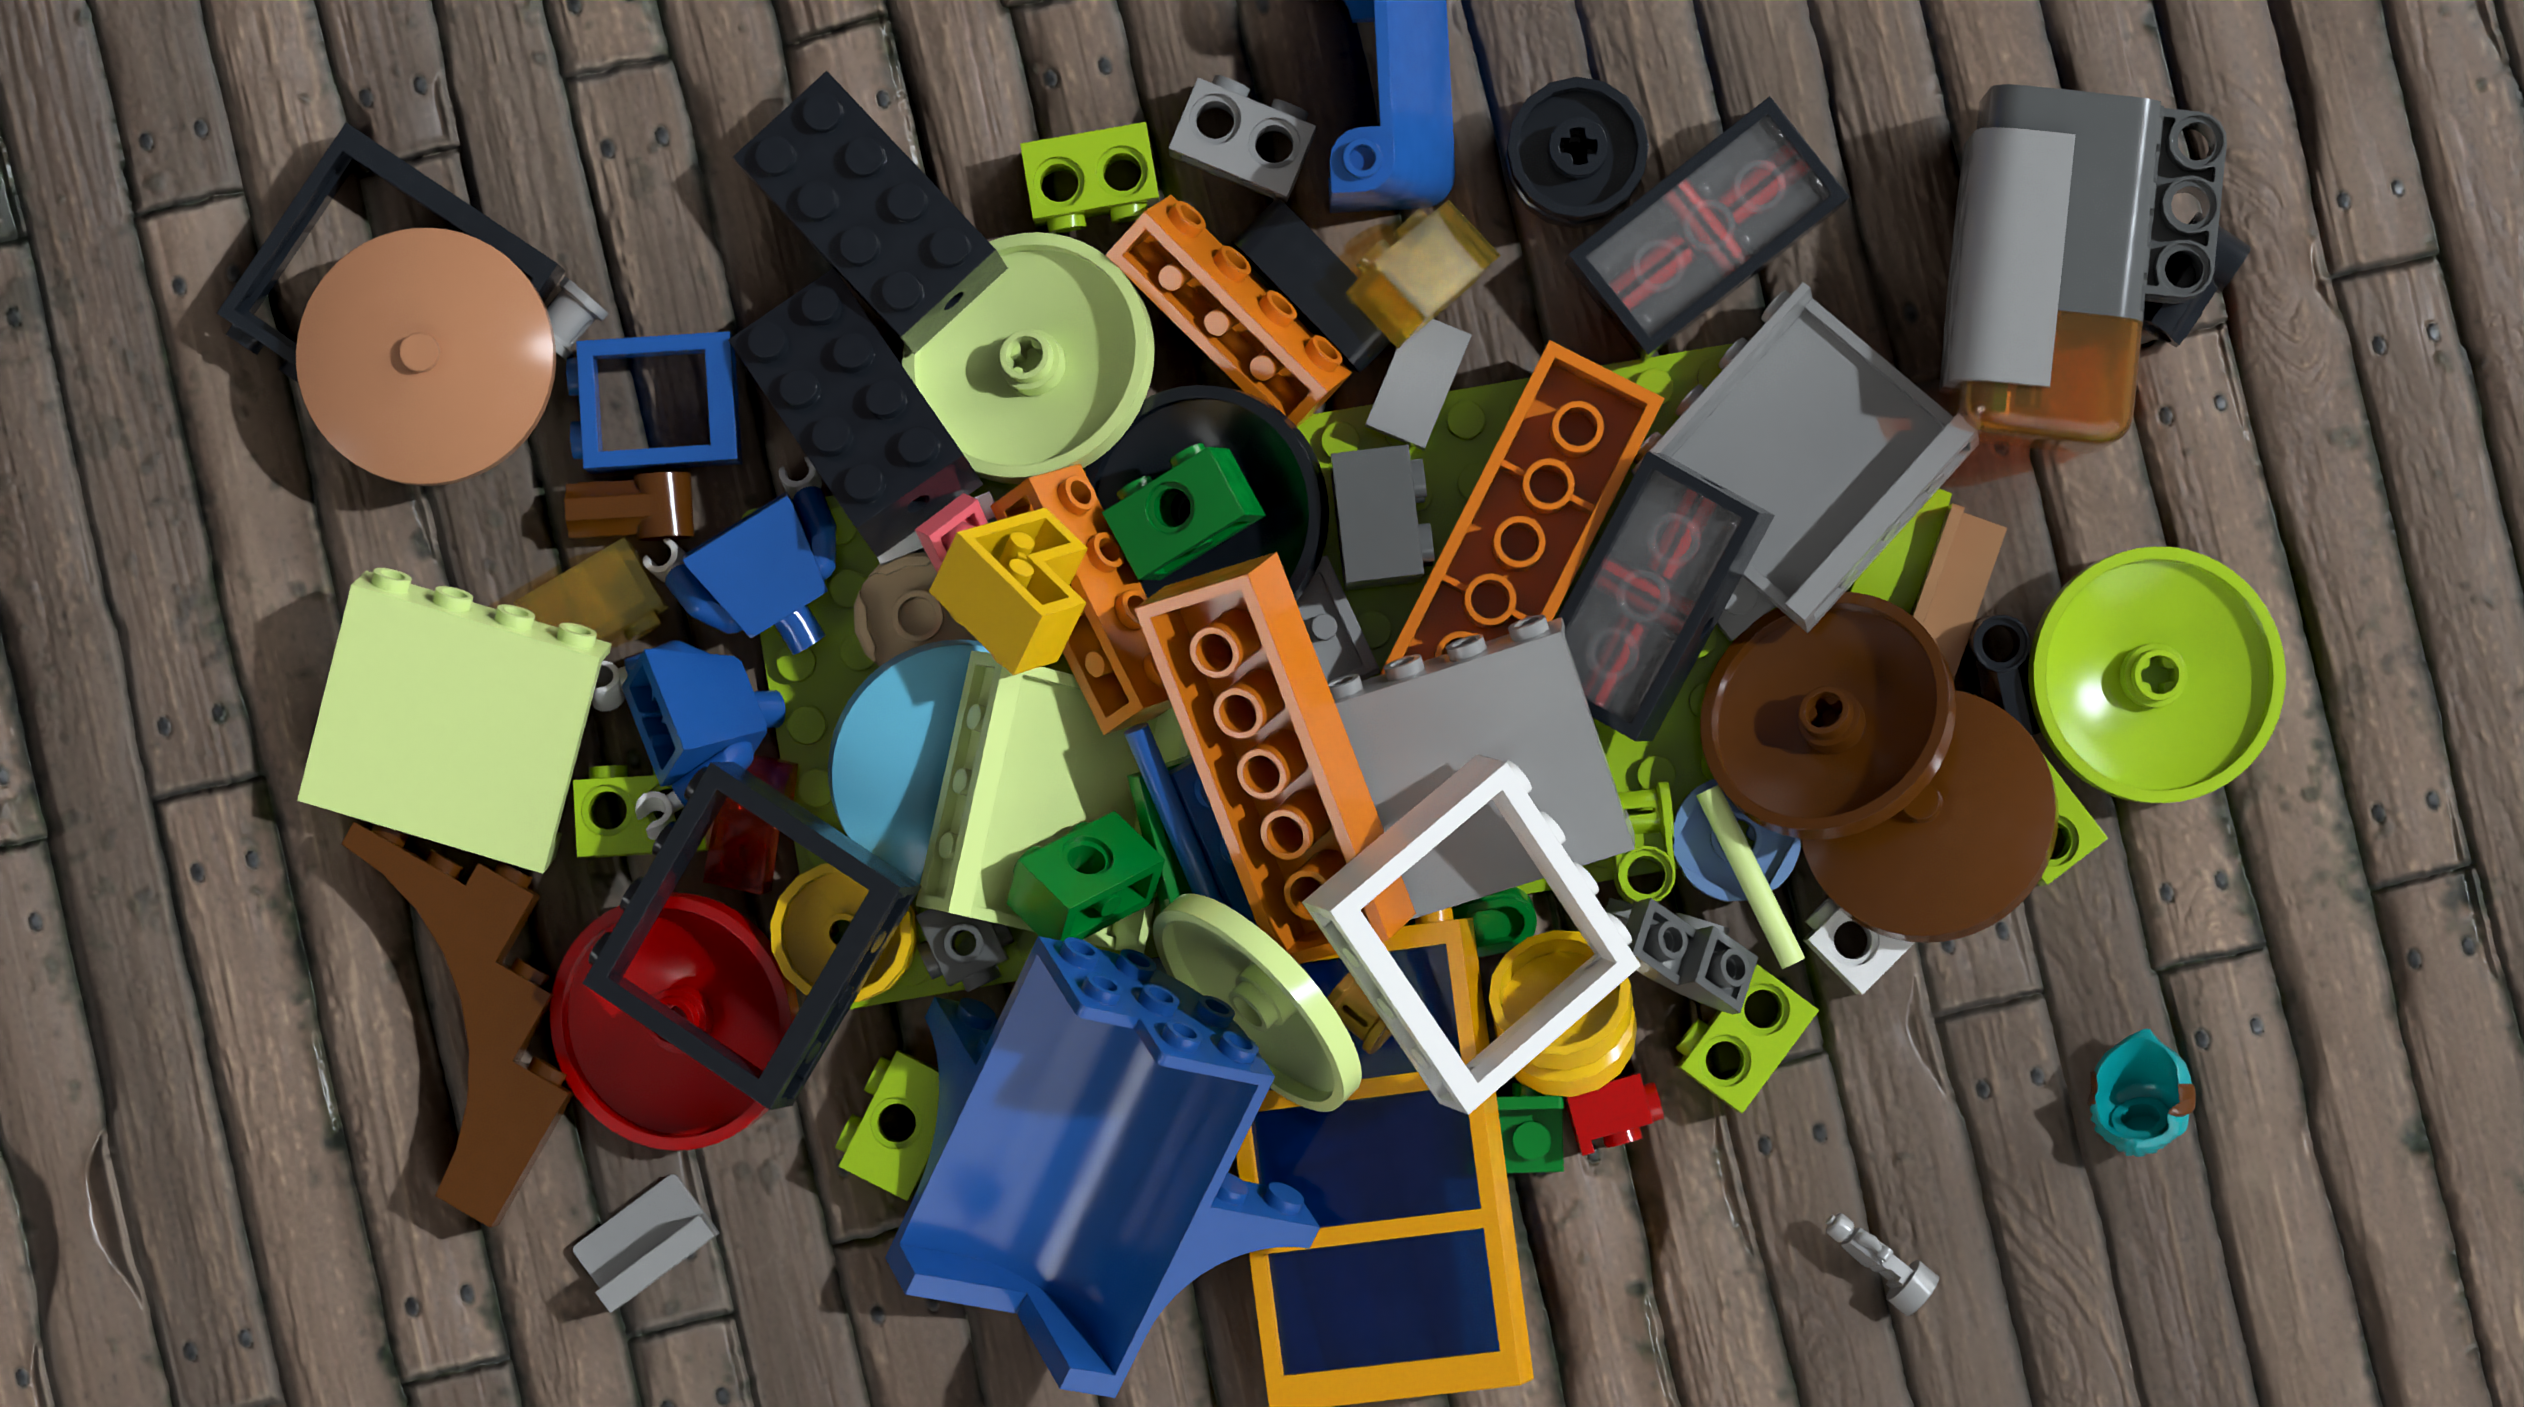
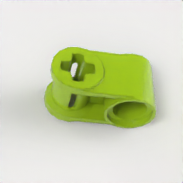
(1652, 840)

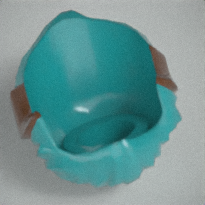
(2141, 1095)

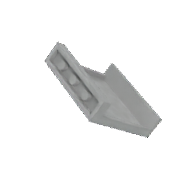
(1821, 441)
(1495, 700)

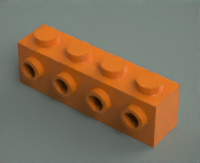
(1228, 310)
(1107, 642)

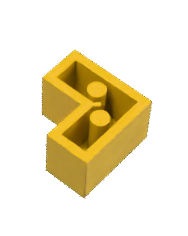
(1014, 587)

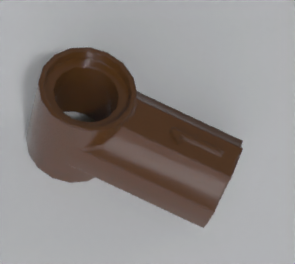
(647, 507)

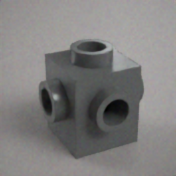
(943, 958)

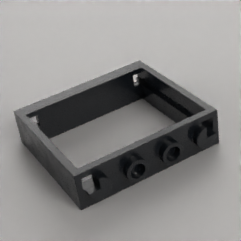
(311, 202)
(839, 981)

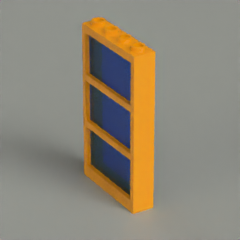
(1416, 1234)

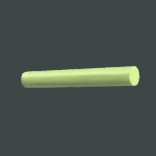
(1750, 877)

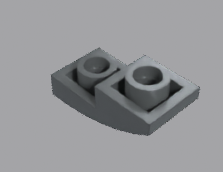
(1690, 960)

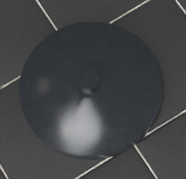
(1270, 455)

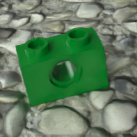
(1218, 510)
(1085, 879)

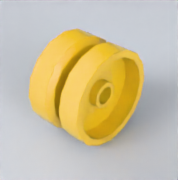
(807, 922)
(1589, 1050)

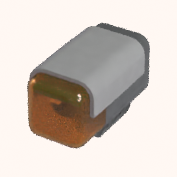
(2057, 252)

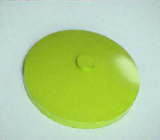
(2157, 675)

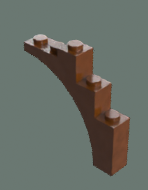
(475, 925)

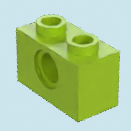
(867, 1149)

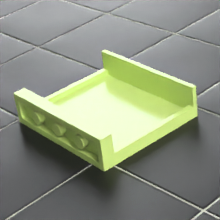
(452, 719)
(1020, 776)

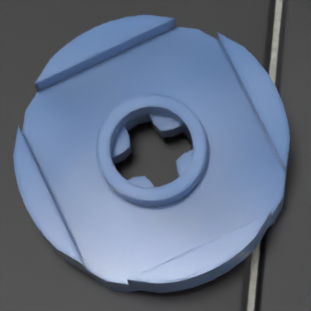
(1705, 862)

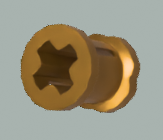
(1359, 1014)

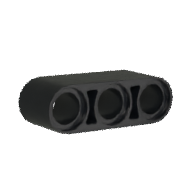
(1313, 281)

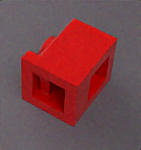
(1613, 1112)

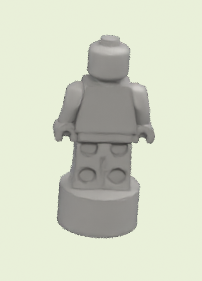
(1908, 1284)

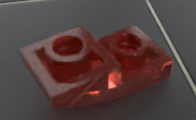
(743, 844)

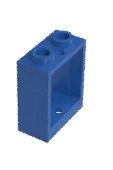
(722, 403)

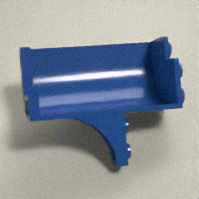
(1089, 1157)

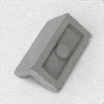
(644, 1241)

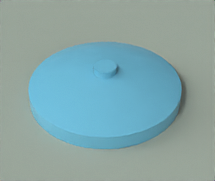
(895, 750)

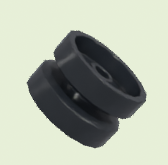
(1583, 115)

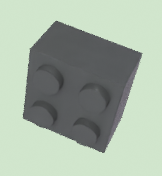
(1378, 517)

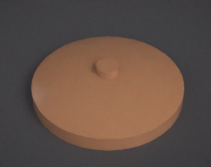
(425, 356)

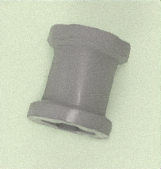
(571, 316)

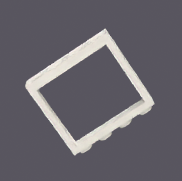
(1338, 914)

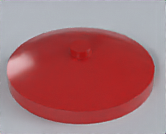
(710, 971)

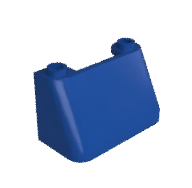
(1411, 153)

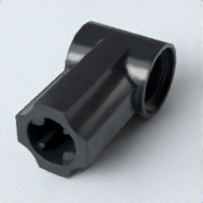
(2174, 321)
(2004, 681)

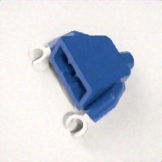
(761, 567)
(688, 714)

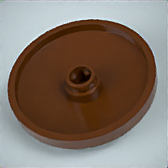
(1828, 722)
(1961, 847)

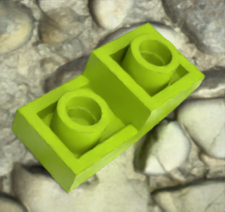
(1903, 563)

